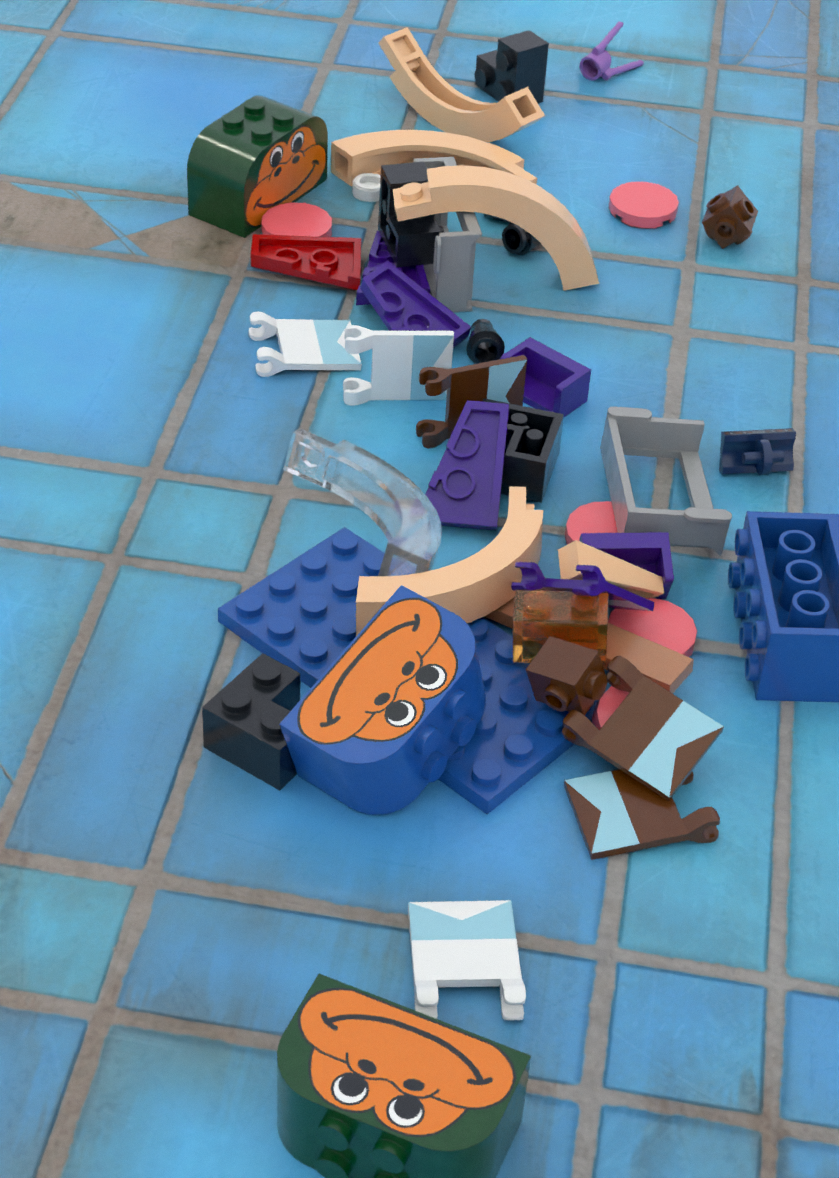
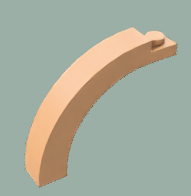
(445, 105)
(370, 150)
(508, 198)
(473, 584)

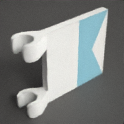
(302, 345)
(396, 363)
(465, 948)

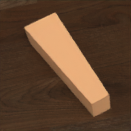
(613, 569)

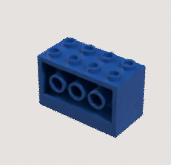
(788, 604)

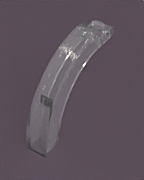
(377, 490)

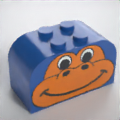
(390, 707)

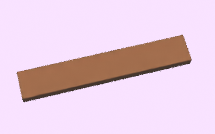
(653, 660)

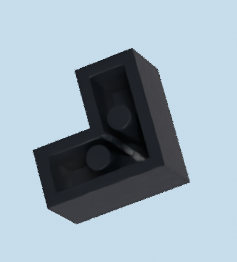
(514, 66)
(410, 240)
(530, 449)
(246, 717)

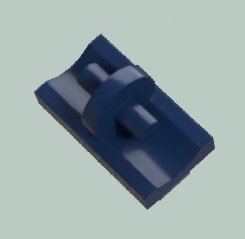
(757, 451)

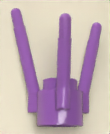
(598, 61)

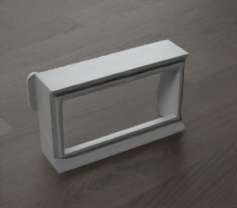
(454, 254)
(639, 434)

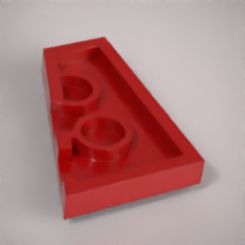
(310, 257)

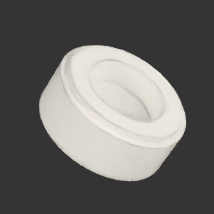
(366, 187)

